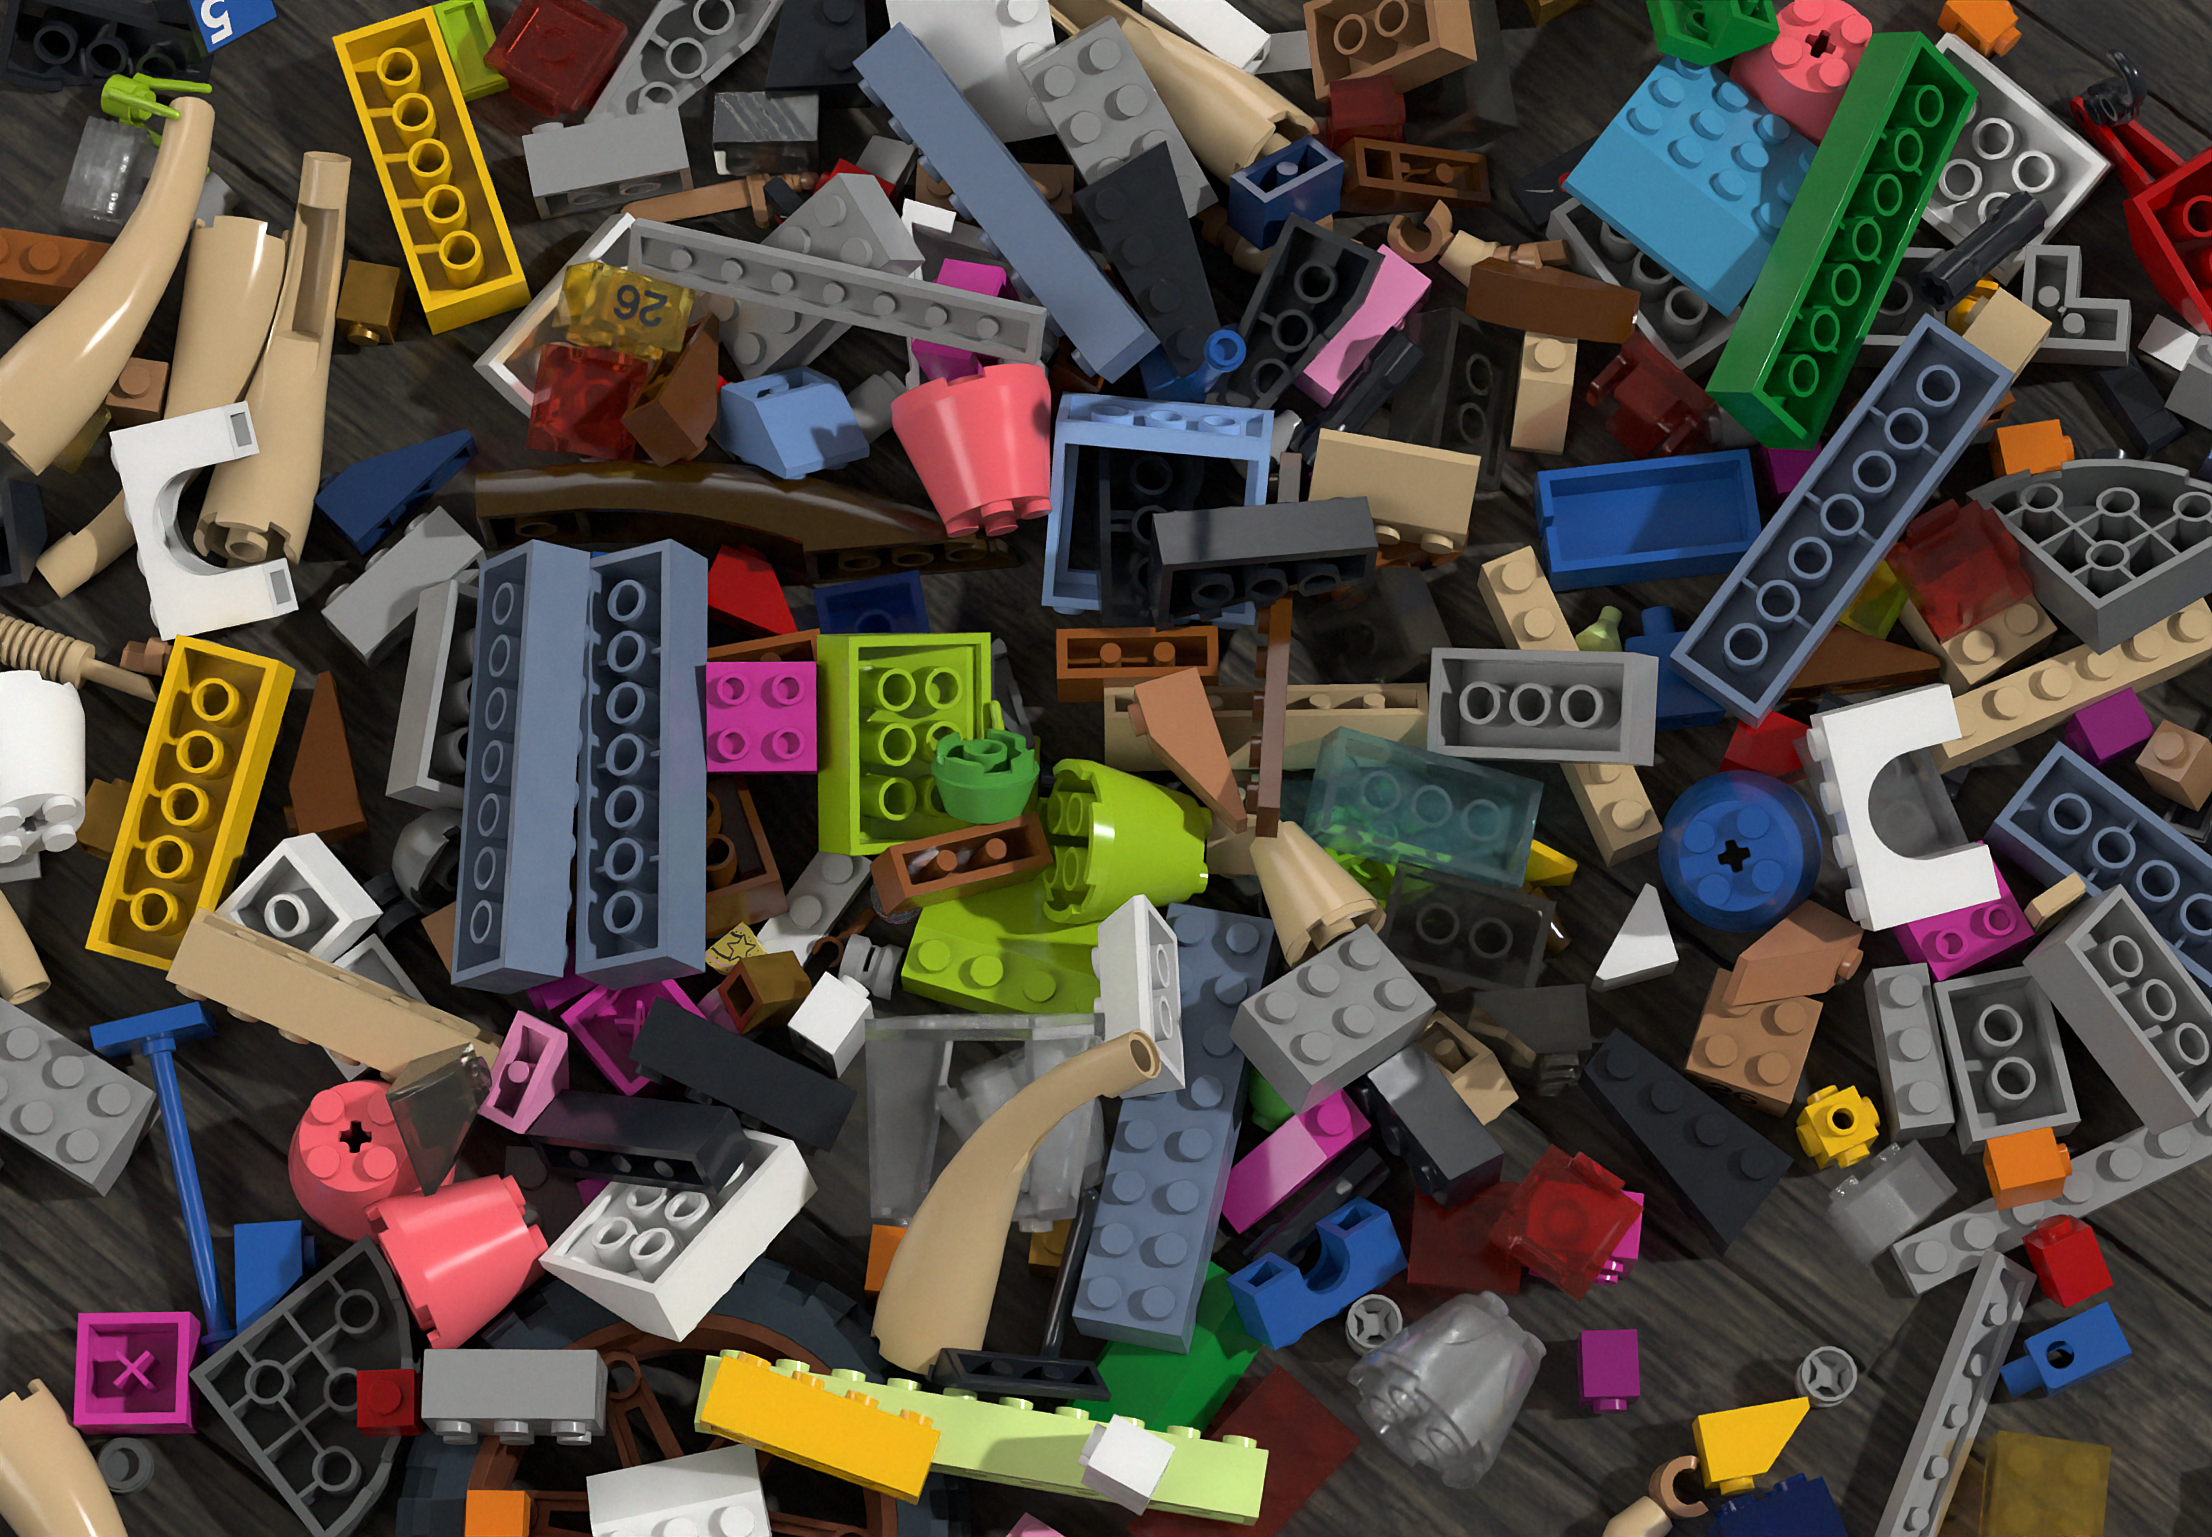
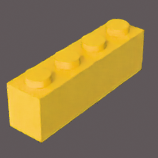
(821, 1428)

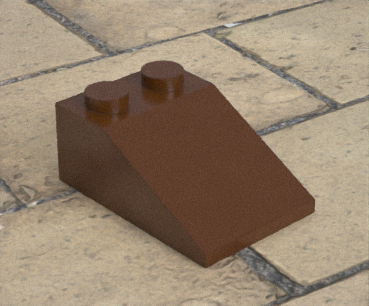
(739, 862)

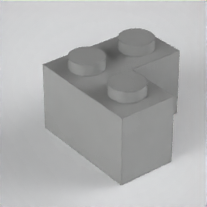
(2082, 328)

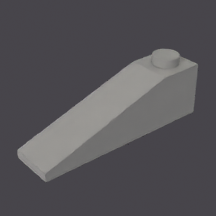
(683, 50)

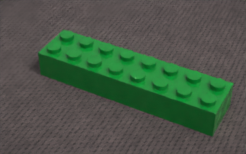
(1842, 241)

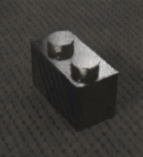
(767, 132)

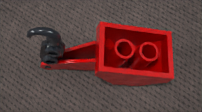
(2165, 217)

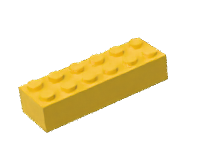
(432, 170)
(190, 799)

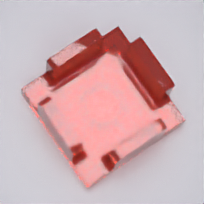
(557, 54)
(1654, 401)
(581, 402)
(1958, 567)
(1566, 1220)
(1452, 1246)

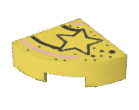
(733, 946)

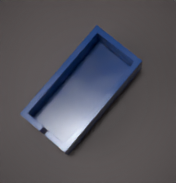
(1646, 519)

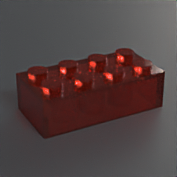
(1304, 1454)

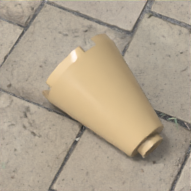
(1309, 894)

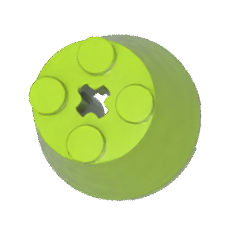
(1118, 841)

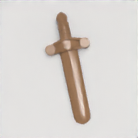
(717, 198)

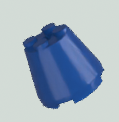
(1757, 815)

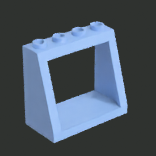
(1147, 427)

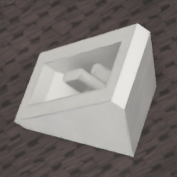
(1641, 947)

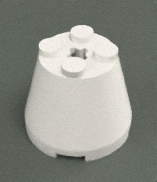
(40, 764)

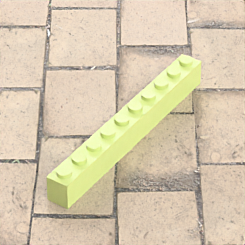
(1043, 1449)

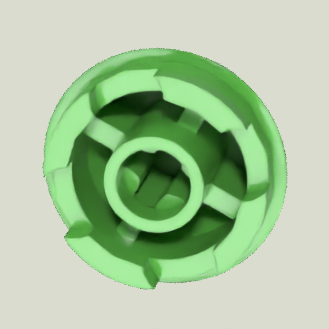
(984, 777)

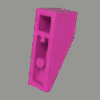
(1292, 1159)

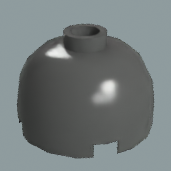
(428, 859)

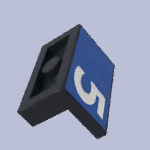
(218, 21)

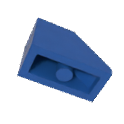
(270, 1265)

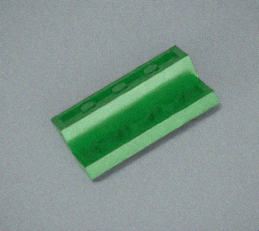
(1711, 28)
(1172, 1386)

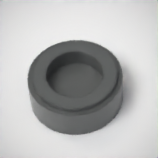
(125, 1465)

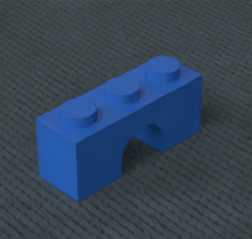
(1355, 1257)

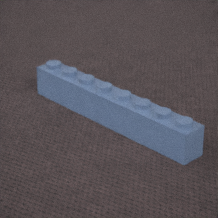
(1005, 203)

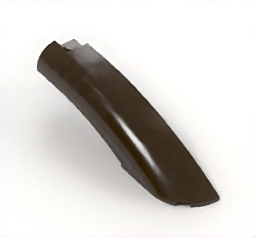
(796, 523)

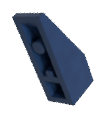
(384, 491)

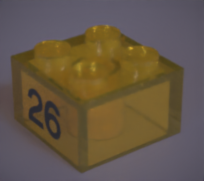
(622, 310)
(2043, 1487)

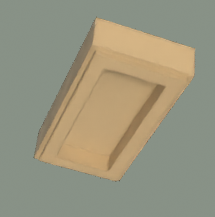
(2054, 904)

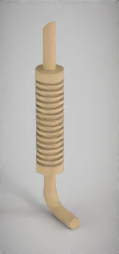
(64, 659)

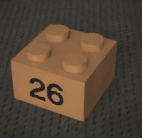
(1751, 1049)

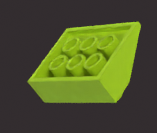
(878, 731)
(1002, 955)

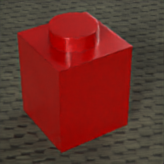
(2067, 1260)
(389, 1403)

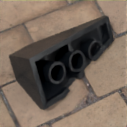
(90, 40)

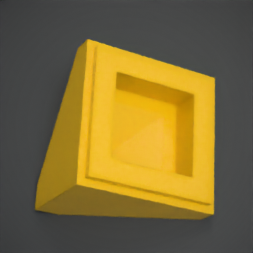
(1548, 867)

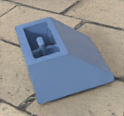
(791, 423)

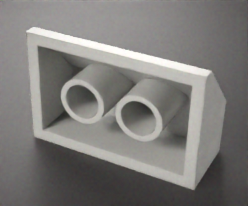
(1141, 986)
(682, 1497)

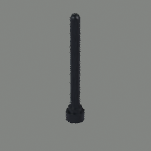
(1067, 1282)

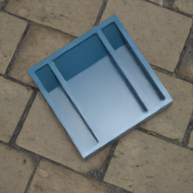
(1696, 178)

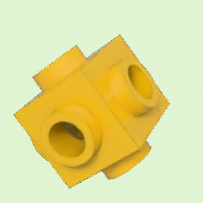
(1827, 1142)

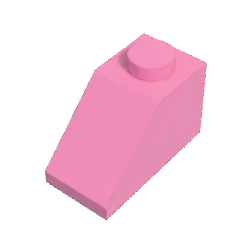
(527, 1073)

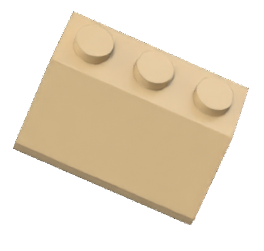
(1410, 488)

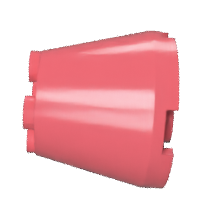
(1788, 74)
(981, 446)
(336, 1166)
(459, 1253)

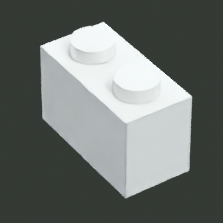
(832, 1023)
(1125, 1463)

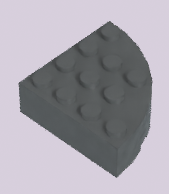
(2108, 542)
(294, 1389)

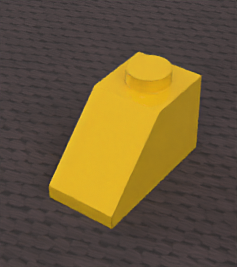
(1744, 1442)

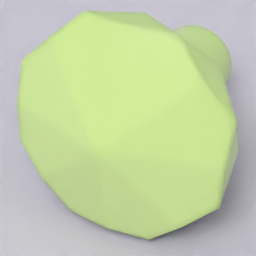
(1603, 634)

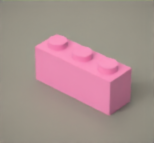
(1395, 294)

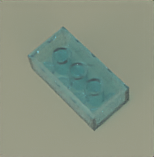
(1421, 808)

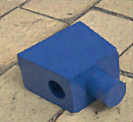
(1678, 702)
(2089, 1339)

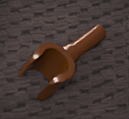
(842, 939)

